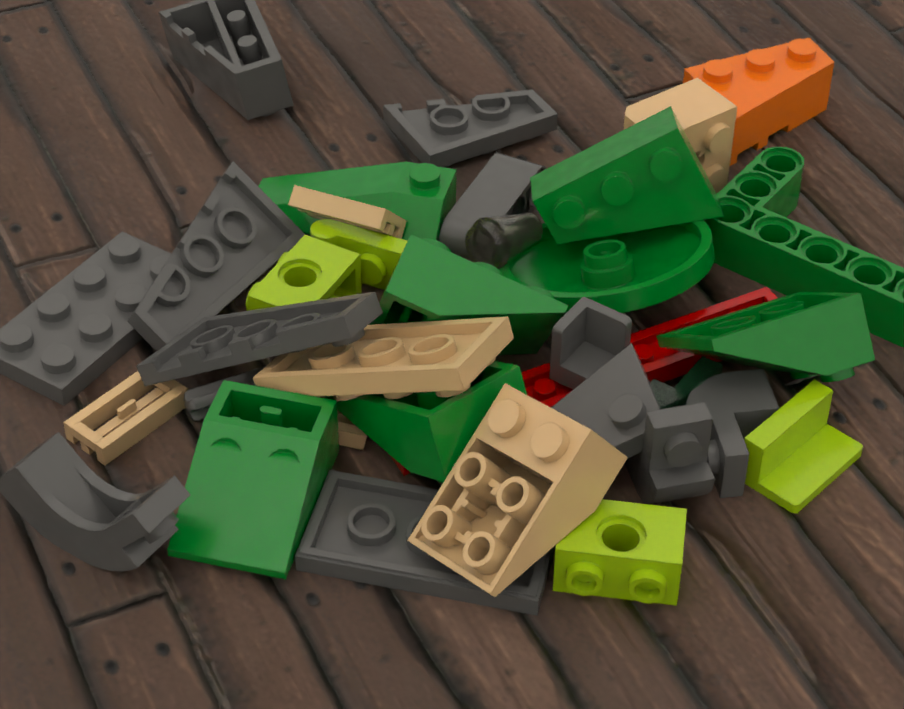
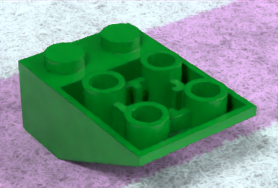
(440, 286)
(255, 478)

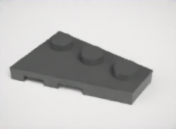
(459, 132)
(614, 402)

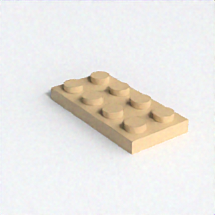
(394, 360)

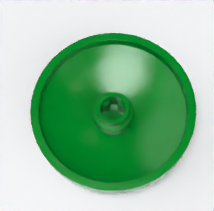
(618, 269)

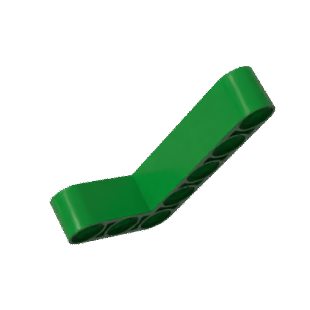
(794, 258)

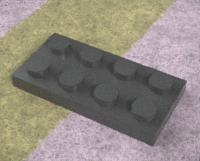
(81, 321)

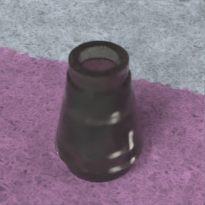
(502, 238)

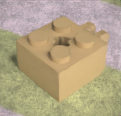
(705, 118)

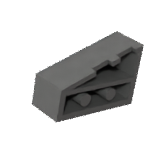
(230, 53)

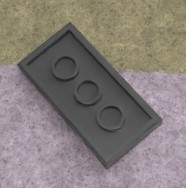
(363, 535)

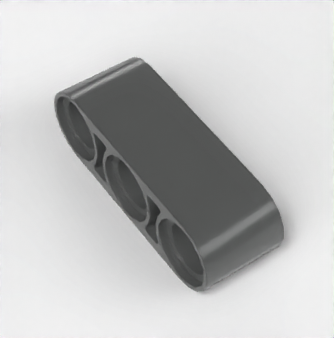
(498, 190)

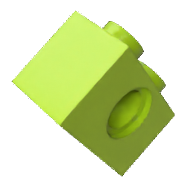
(306, 274)
(624, 553)

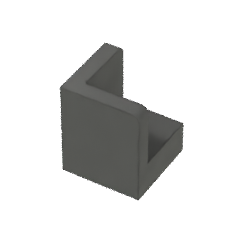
(586, 341)

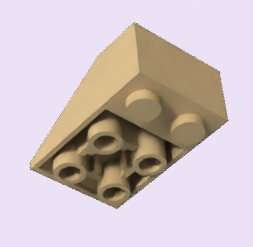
(515, 491)

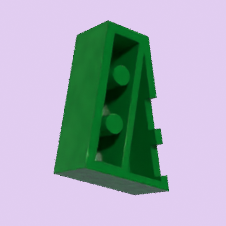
(626, 184)

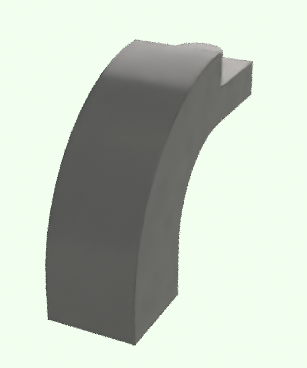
(87, 514)

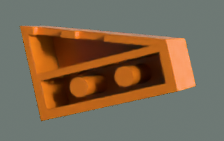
(771, 89)

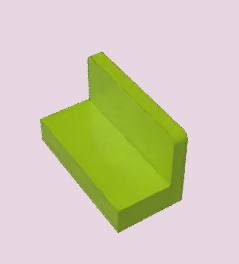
(797, 451)

